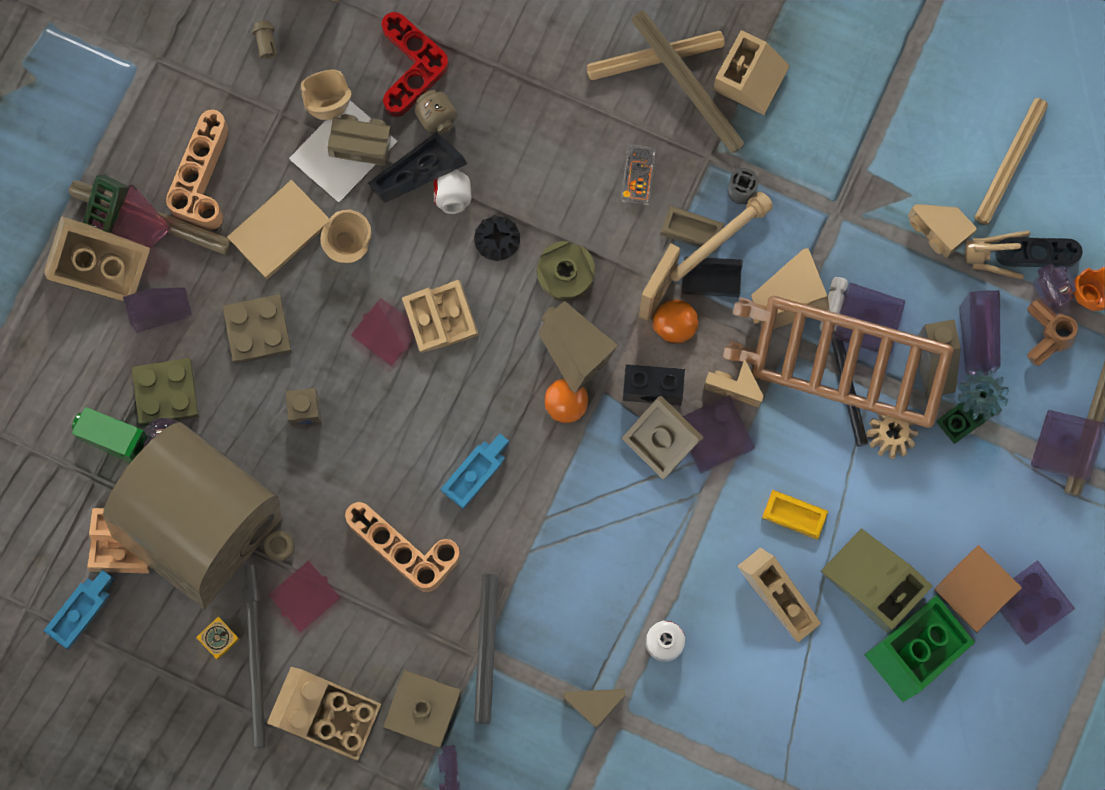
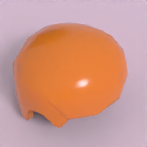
(1091, 289)
(675, 321)
(563, 403)

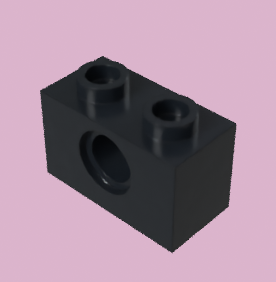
(650, 382)

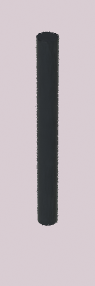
(854, 412)

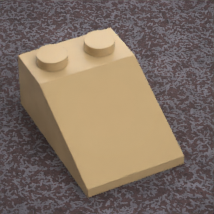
(95, 260)

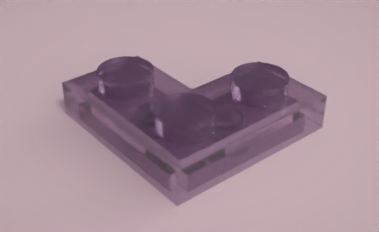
(449, 764)

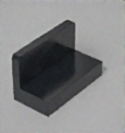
(714, 278)

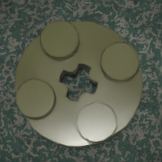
(572, 256)

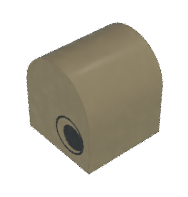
(190, 512)

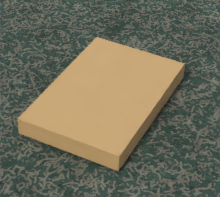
(279, 229)
(658, 283)

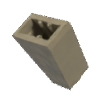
(945, 333)
(575, 345)

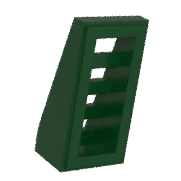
(97, 194)

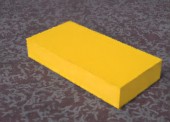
(795, 514)

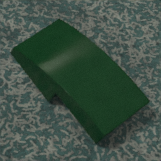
(960, 424)

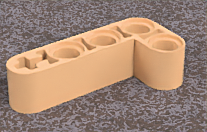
(204, 168)
(398, 543)

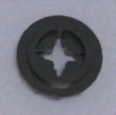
(487, 247)

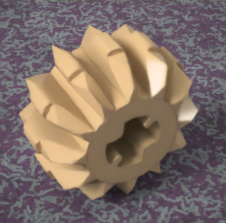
(892, 445)

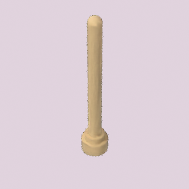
(757, 206)

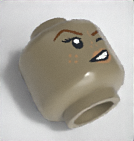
(435, 112)

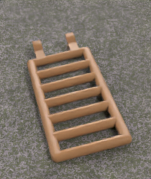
(758, 357)

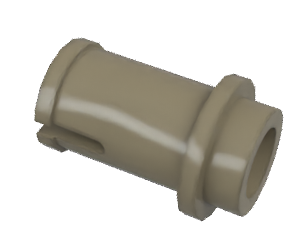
(264, 35)

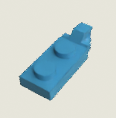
(475, 471)
(79, 610)

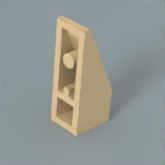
(779, 593)

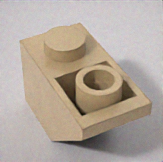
(943, 226)

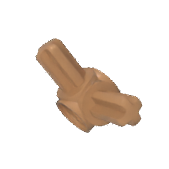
(1052, 341)

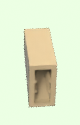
(796, 282)

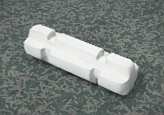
(836, 296)

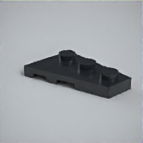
(418, 167)

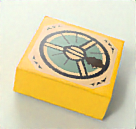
(218, 638)

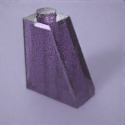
(981, 331)

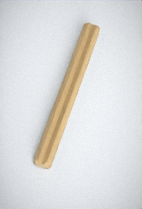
(648, 56)
(1011, 161)

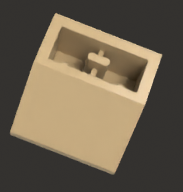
(751, 73)

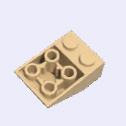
(324, 713)

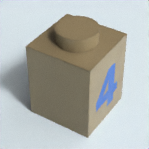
(303, 407)

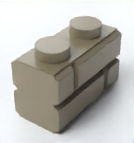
(359, 140)

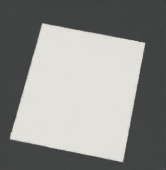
(332, 174)

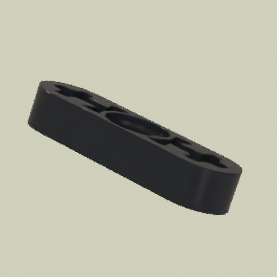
(1047, 243)

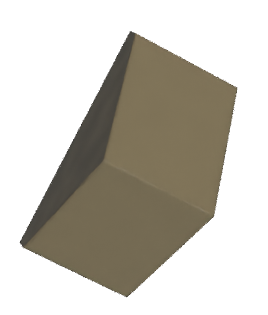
(594, 704)

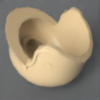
(326, 94)
(346, 236)

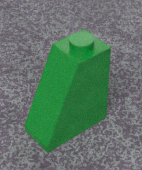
(109, 434)

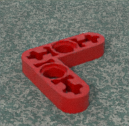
(420, 68)

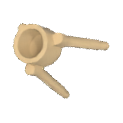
(979, 250)

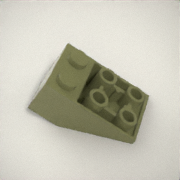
(876, 580)

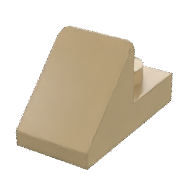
(742, 390)

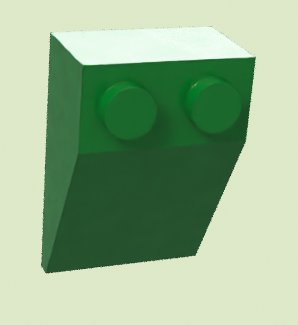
(919, 649)

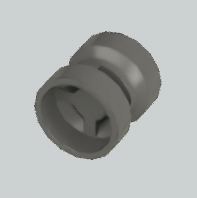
(742, 191)

